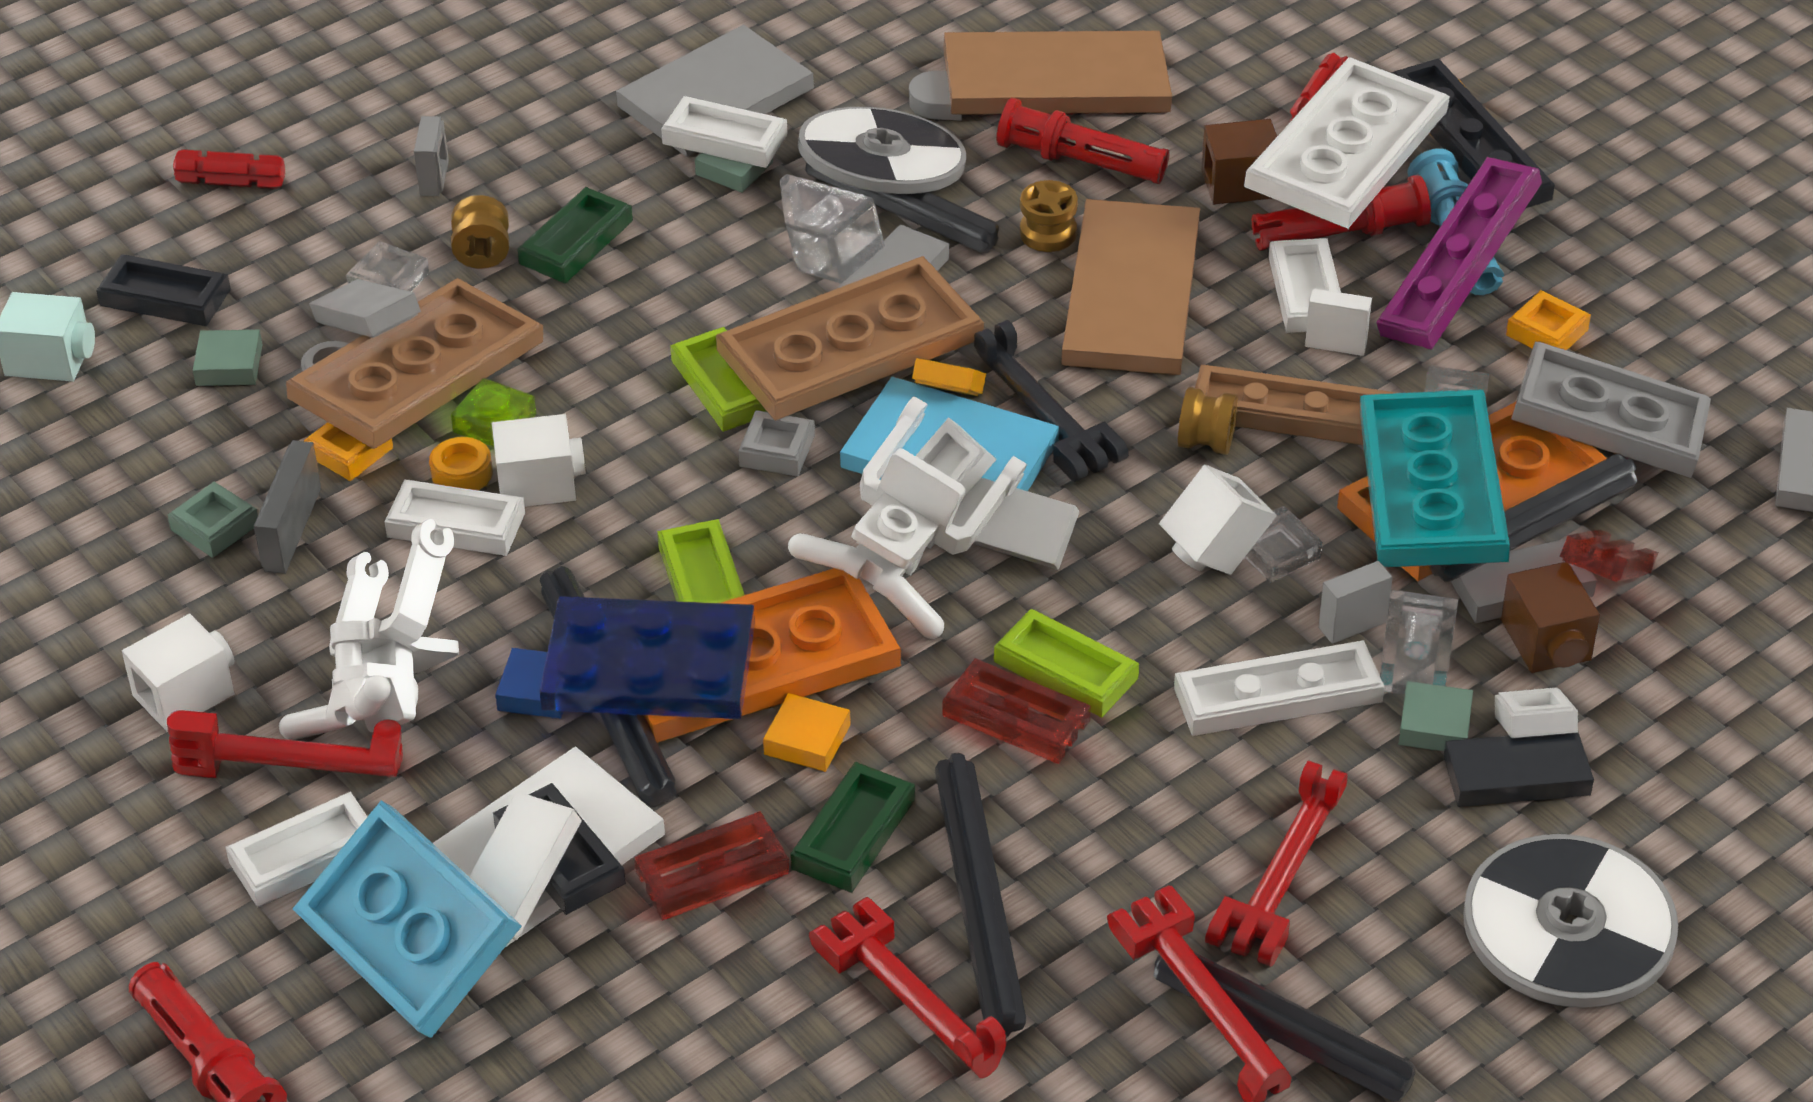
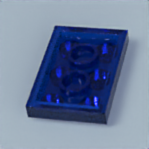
(648, 657)

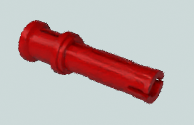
(1057, 128)
(1389, 208)
(220, 1065)

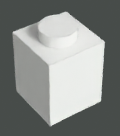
(537, 459)
(1216, 521)
(179, 669)

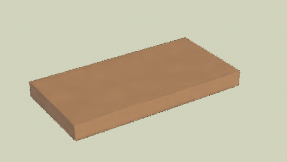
(1057, 71)
(1131, 287)
(848, 337)
(413, 369)

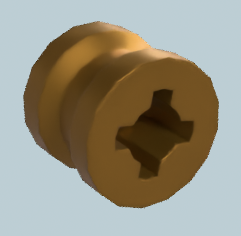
(1048, 215)
(480, 232)
(1207, 420)

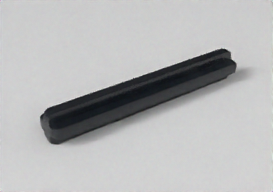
(931, 213)
(1557, 506)
(1307, 1032)

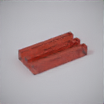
(1596, 553)
(1010, 717)
(716, 873)

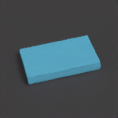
(997, 430)
(406, 918)

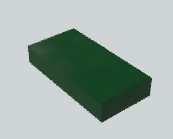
(575, 235)
(853, 827)

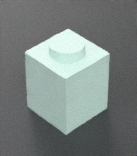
(44, 336)

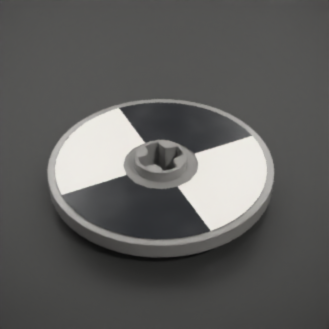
(882, 150)
(1608, 952)

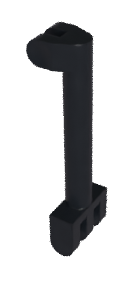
(1077, 446)

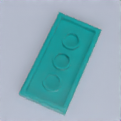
(1433, 479)

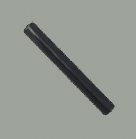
(628, 731)
(979, 893)

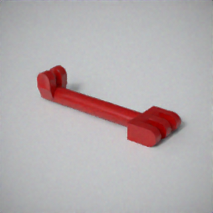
(200, 748)
(1258, 916)
(1165, 935)
(867, 943)

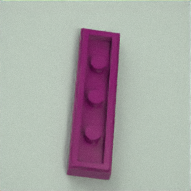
(1459, 253)

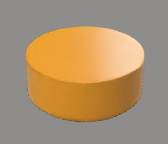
(461, 463)

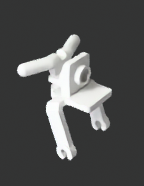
(908, 513)
(378, 656)

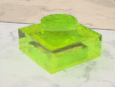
(489, 404)

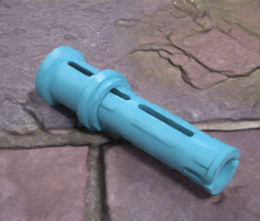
(1444, 192)

